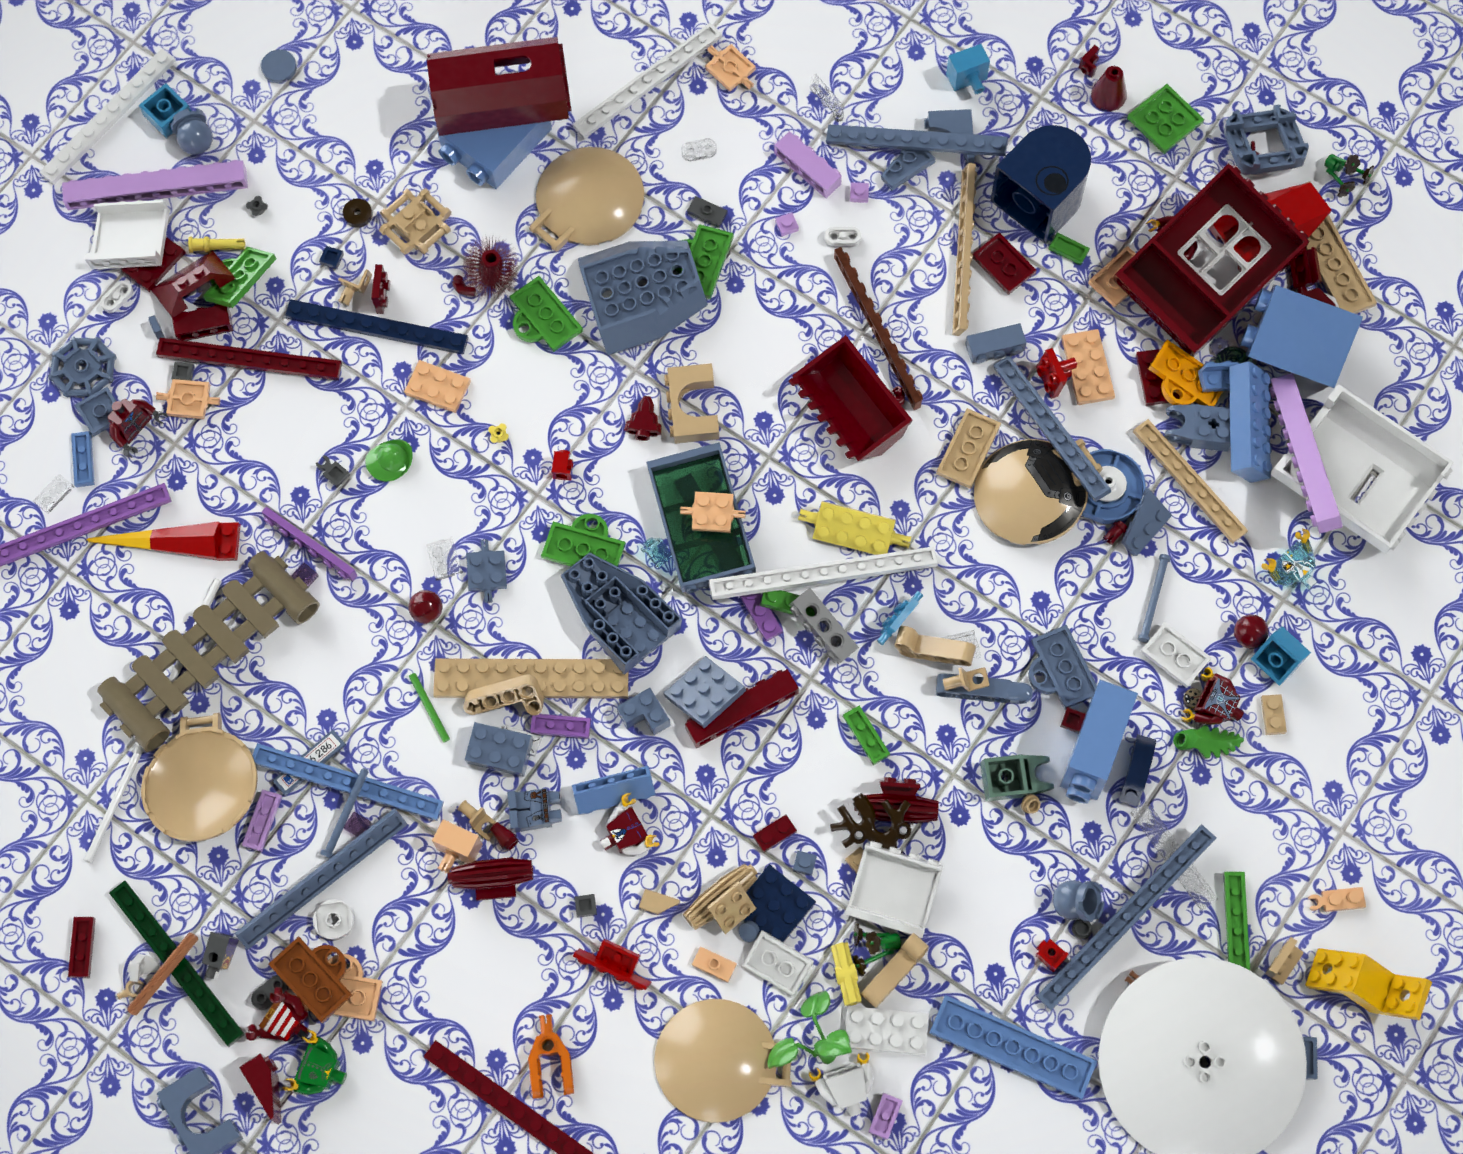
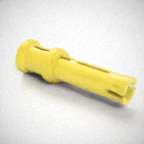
(207, 244)

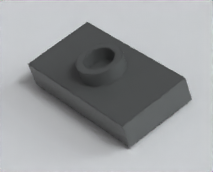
(707, 211)

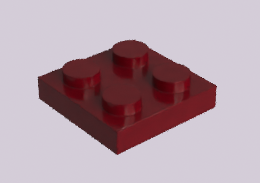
(380, 287)

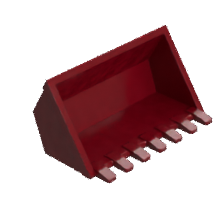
(852, 401)

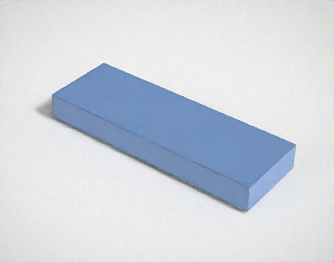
(82, 459)

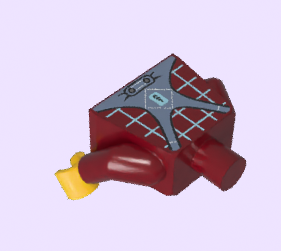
(1217, 701)

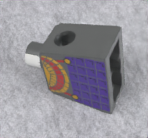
(221, 946)

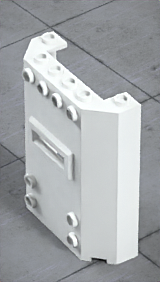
(1351, 444)

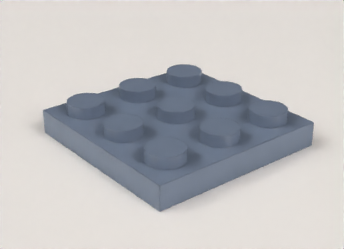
(704, 691)

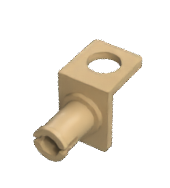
(351, 288)
(965, 680)
(477, 818)

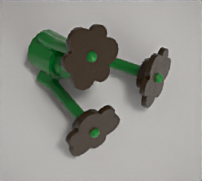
(1352, 163)
(888, 941)

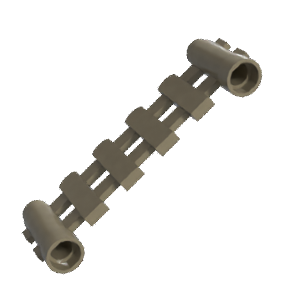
(140, 719)

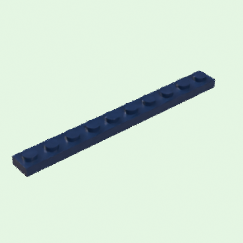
(377, 326)

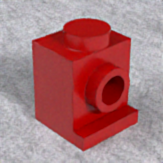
(562, 465)
(1051, 962)

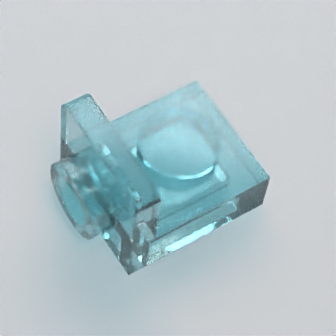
(656, 551)

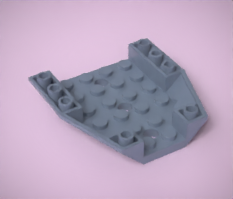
(638, 312)

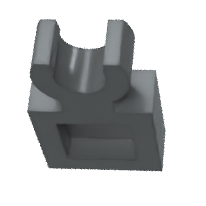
(333, 472)

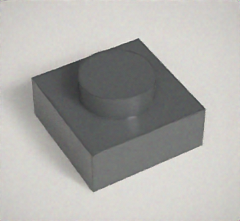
(183, 371)
(585, 905)

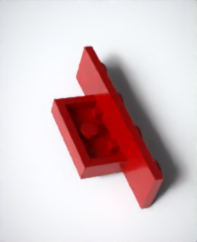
(615, 961)

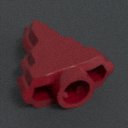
(644, 421)

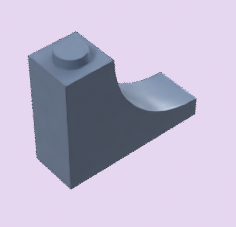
(951, 122)

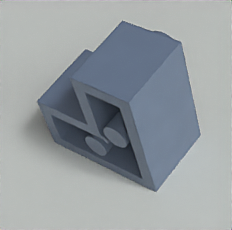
(644, 707)

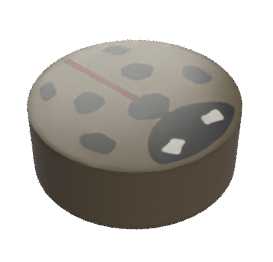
(1191, 697)

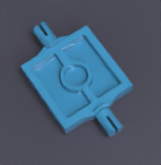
(901, 611)

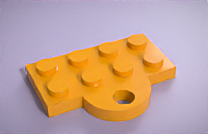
(1181, 376)

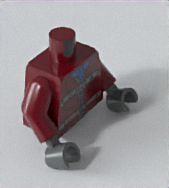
(128, 420)

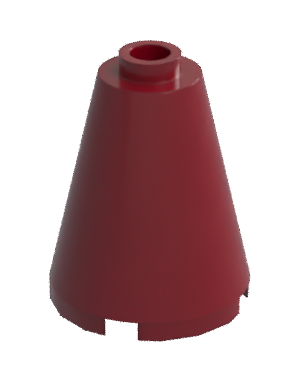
(1110, 90)

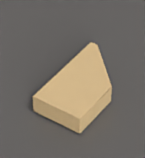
(657, 902)

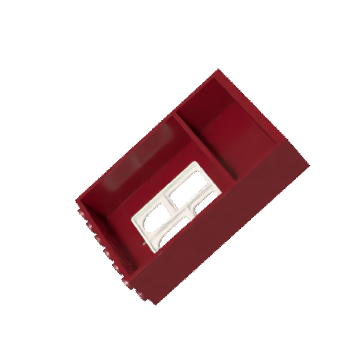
(1178, 292)

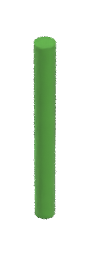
(429, 707)

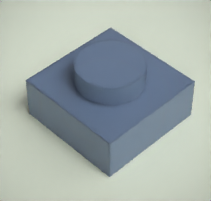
(804, 863)

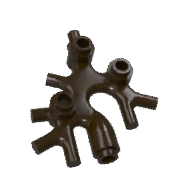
(867, 825)

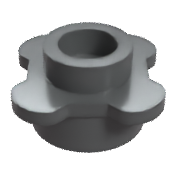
(257, 210)

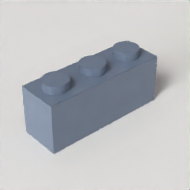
(996, 343)

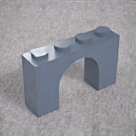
(175, 1101)

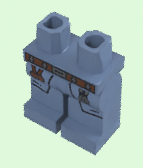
(532, 809)

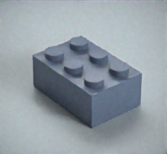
(499, 749)

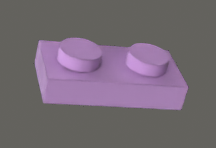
(885, 1116)

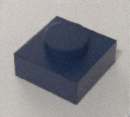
(331, 257)

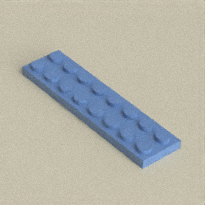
(1013, 1047)

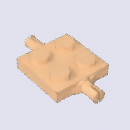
(730, 67)
(188, 399)
(712, 512)

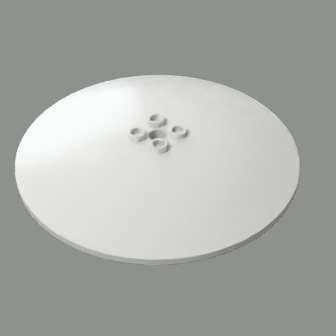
(1155, 1048)

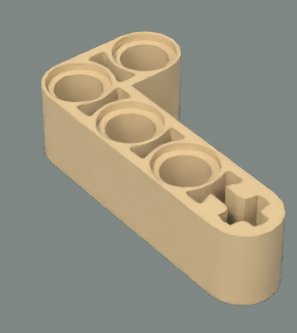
(936, 649)
(479, 702)
(895, 970)

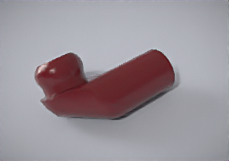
(461, 288)

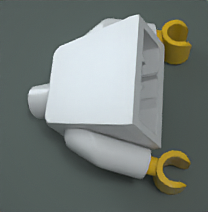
(847, 1085)

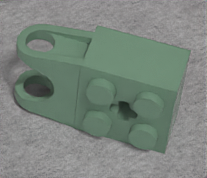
(1020, 776)

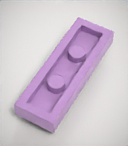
(262, 820)

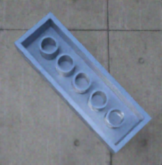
(1250, 422)

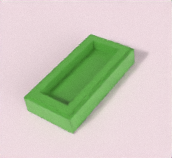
(1069, 248)

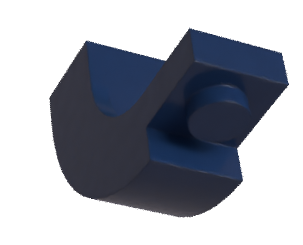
(1138, 770)

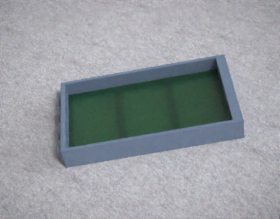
(698, 554)

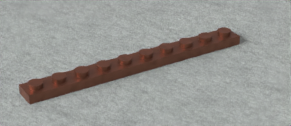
(882, 334)

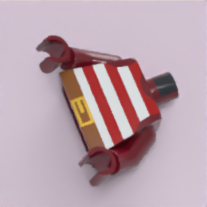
(282, 1020)

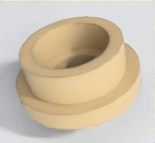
(1030, 804)

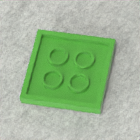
(1165, 118)

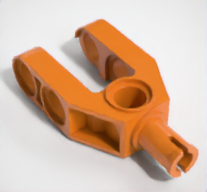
(537, 1051)

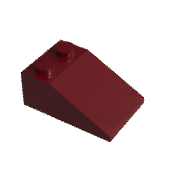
(264, 1081)

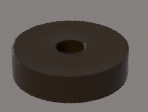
(354, 206)

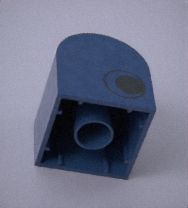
(1043, 180)

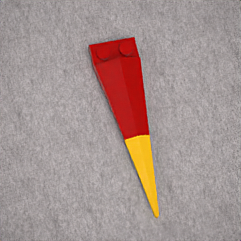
(204, 540)

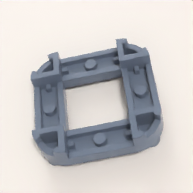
(1248, 160)

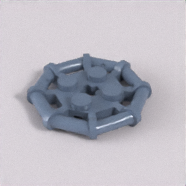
(86, 376)

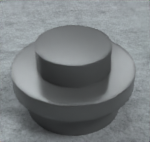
(1081, 929)

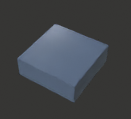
(156, 327)

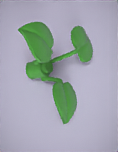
(827, 1049)

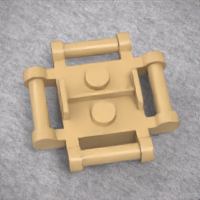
(415, 222)

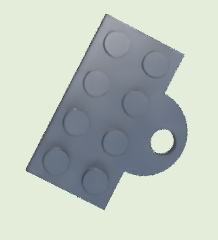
(1062, 668)

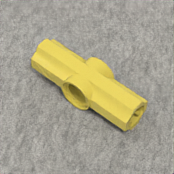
(846, 974)

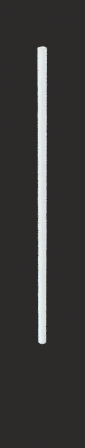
(137, 754)

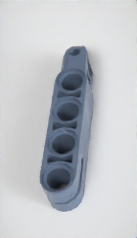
(998, 691)

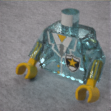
(1294, 564)

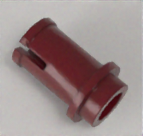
(1113, 534)

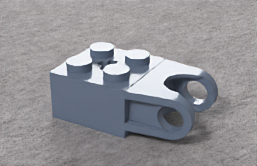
(1198, 424)

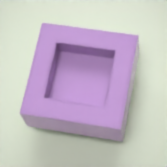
(859, 192)
(787, 224)

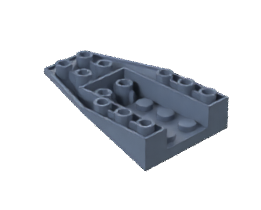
(619, 610)

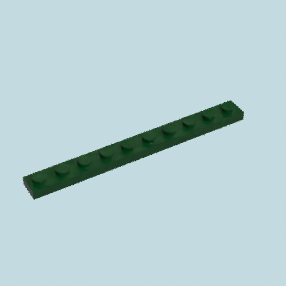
(184, 971)

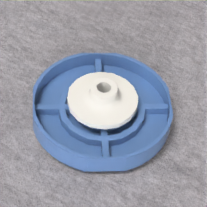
(1126, 486)

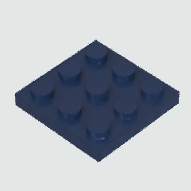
(778, 904)

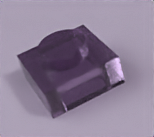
(306, 573)
(356, 824)

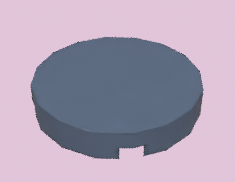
(278, 66)

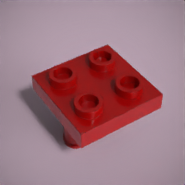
(1054, 372)

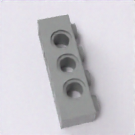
(834, 629)

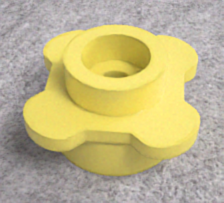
(503, 436)

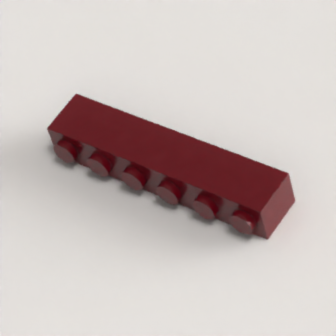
(752, 703)

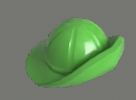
(389, 460)

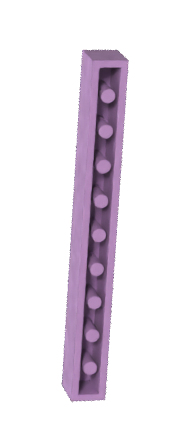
(155, 184)
(1306, 454)

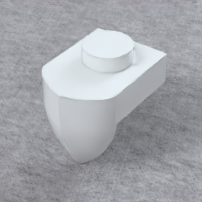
(142, 965)

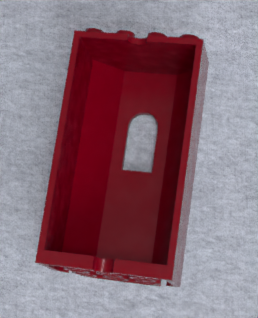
(473, 98)

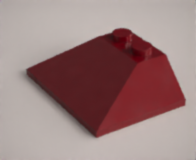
(190, 278)

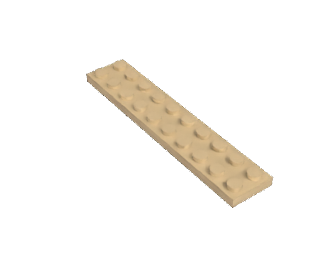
(555, 676)

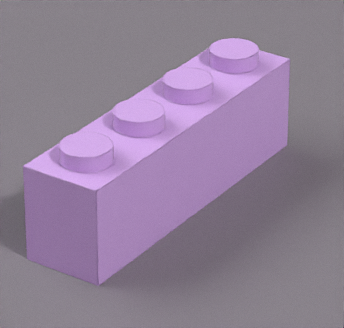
(808, 164)

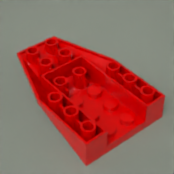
(1299, 203)

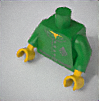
(317, 1068)

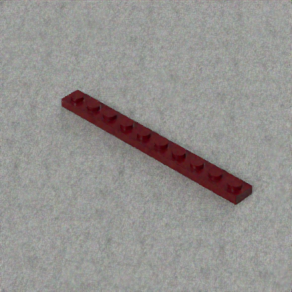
(249, 358)
(503, 1101)

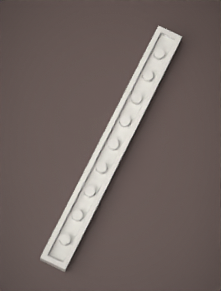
(647, 80)
(107, 116)

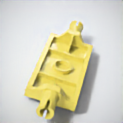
(854, 528)

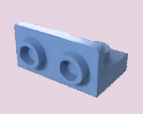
(1215, 376)

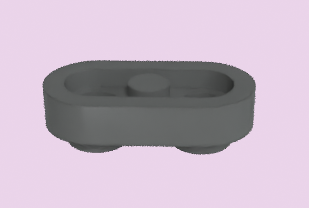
(266, 989)

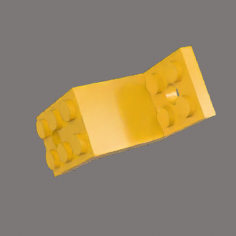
(1368, 983)

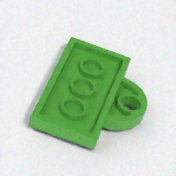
(709, 253)
(247, 271)
(543, 315)
(571, 543)

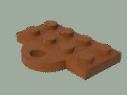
(313, 977)

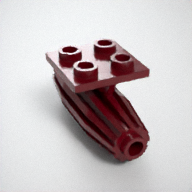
(921, 808)
(492, 877)

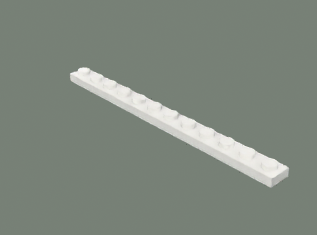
(823, 573)

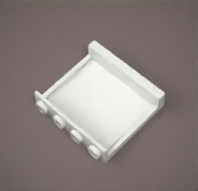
(129, 234)
(894, 889)

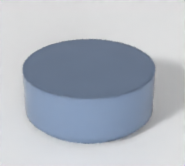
(749, 931)

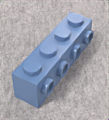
(608, 790)

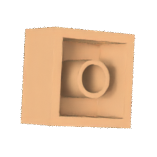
(456, 844)

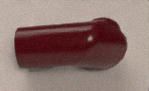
(899, 394)

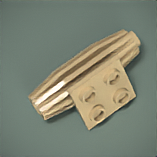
(724, 900)

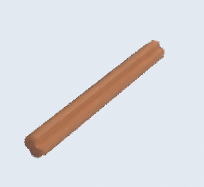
(162, 974)

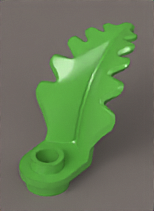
(1207, 741)

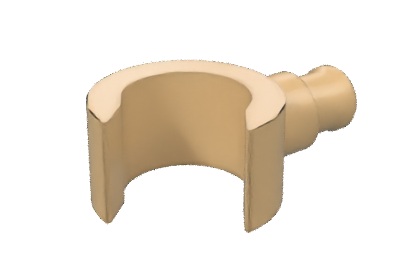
(127, 991)

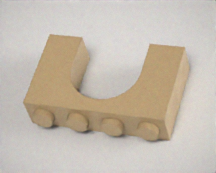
(687, 427)

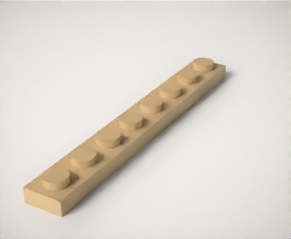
(1190, 481)

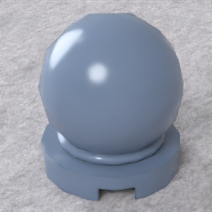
(192, 131)
(1078, 900)

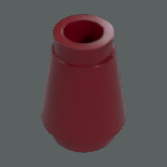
(504, 836)

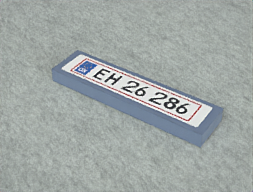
(320, 752)

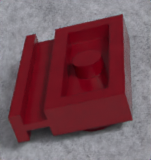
(1306, 269)

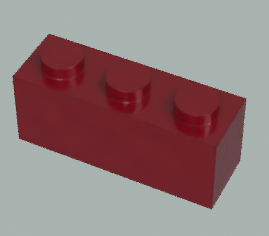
(202, 322)

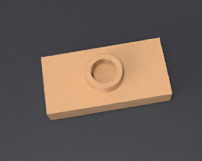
(714, 964)

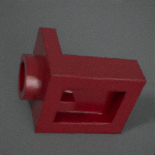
(1088, 60)

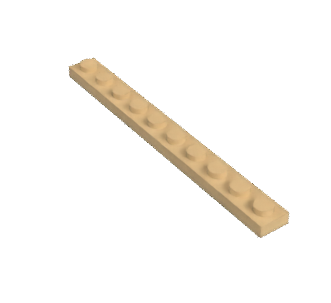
(964, 254)

